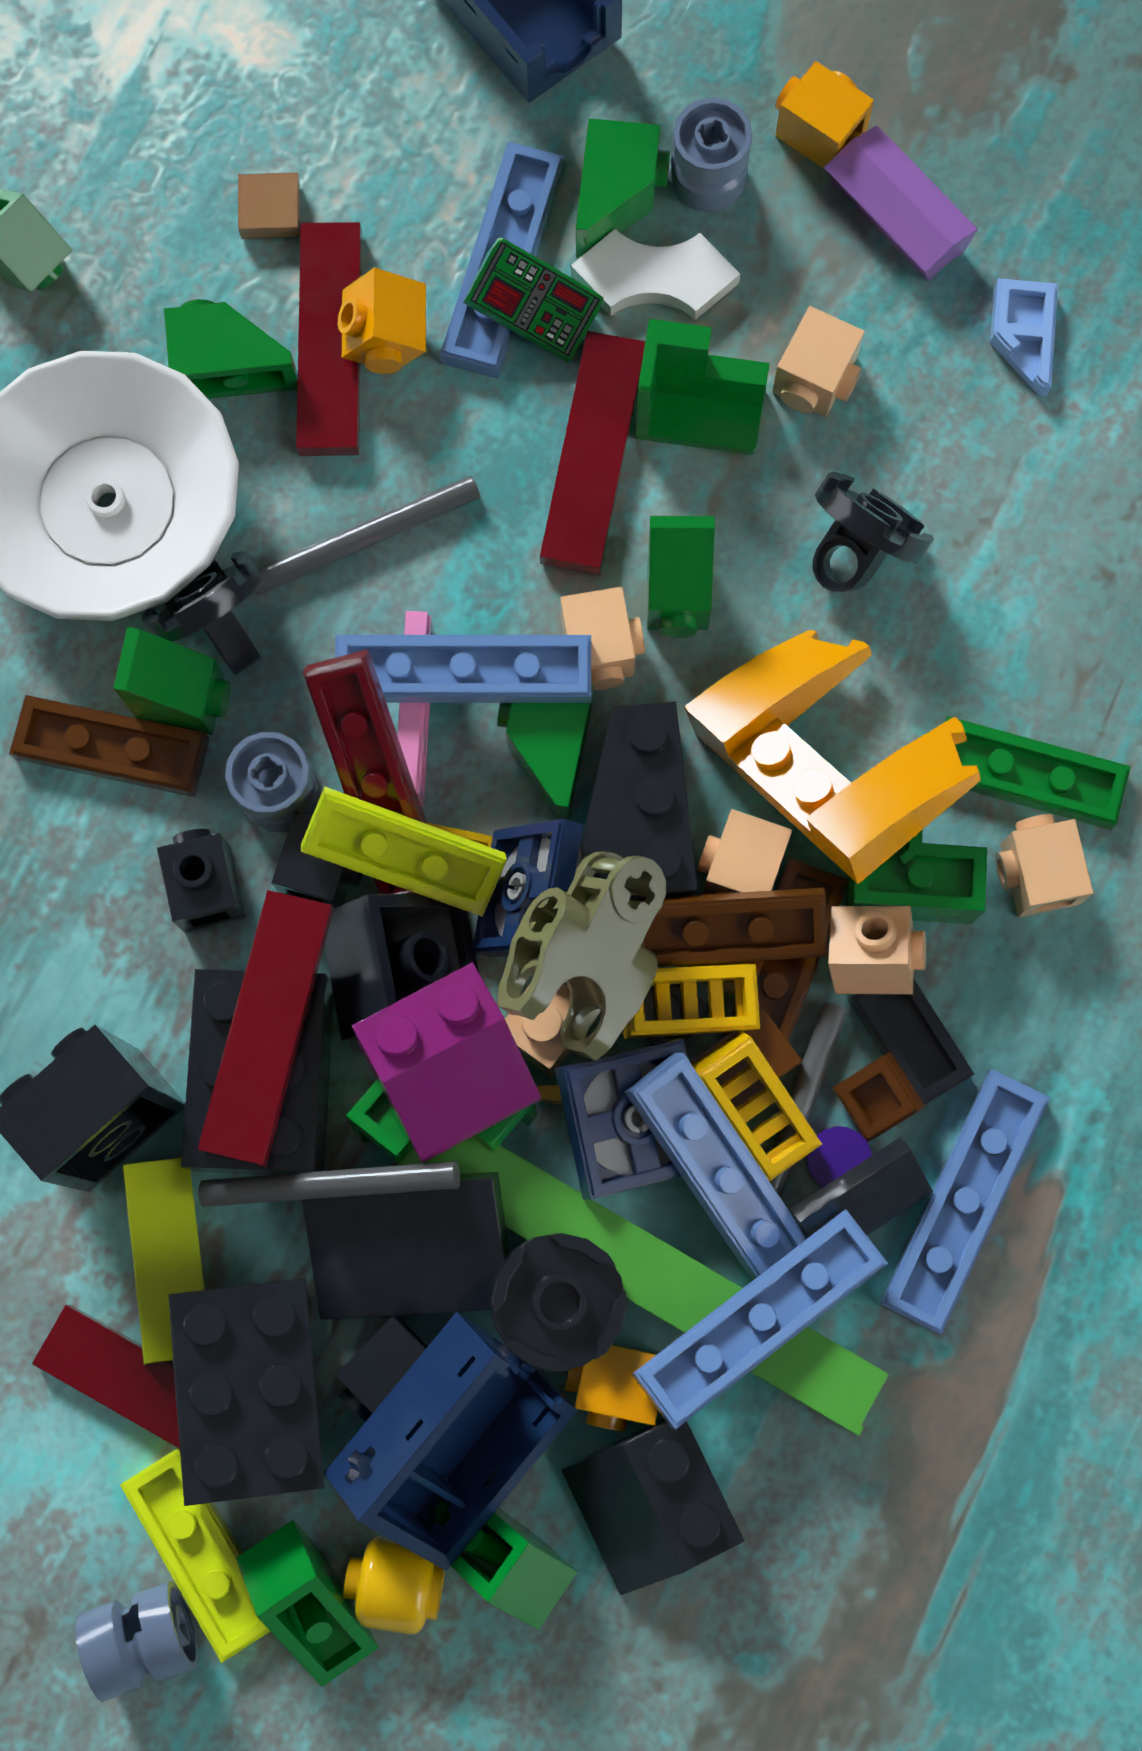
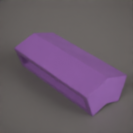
(901, 201)

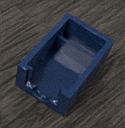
(540, 39)
(453, 1433)

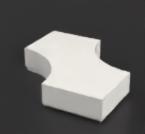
(680, 276)

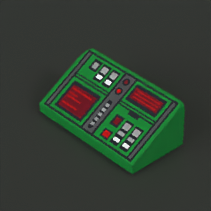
(533, 299)

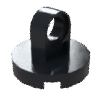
(867, 525)
(208, 605)
(558, 1302)

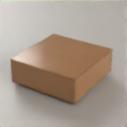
(269, 205)

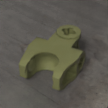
(592, 944)

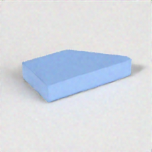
(1026, 329)

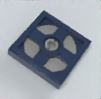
(537, 859)
(605, 1130)

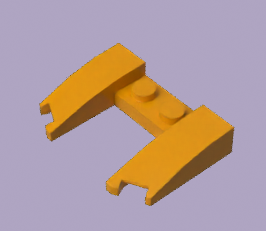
(851, 822)

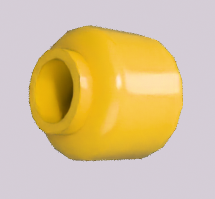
(393, 1587)

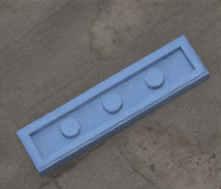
(519, 214)
(477, 667)
(715, 1164)
(964, 1201)
(759, 1319)

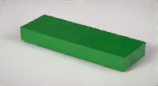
(1044, 775)

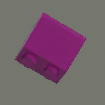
(447, 1062)

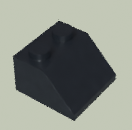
(390, 949)
(652, 1505)

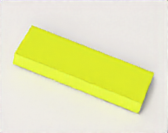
(403, 851)
(162, 1246)
(197, 1554)

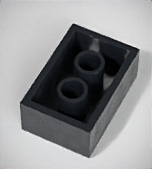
(86, 1109)
(302, 1123)
(245, 1392)

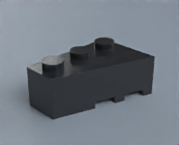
(642, 795)

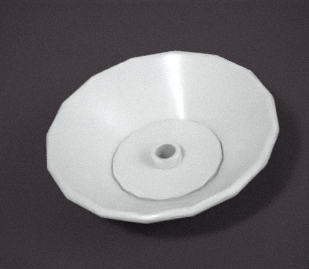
(99, 429)

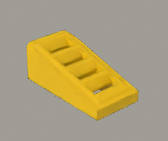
(746, 1002)
(725, 1056)

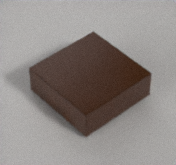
(879, 1097)

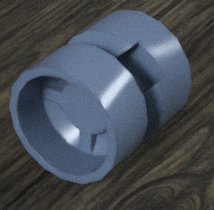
(710, 154)
(271, 780)
(127, 1643)

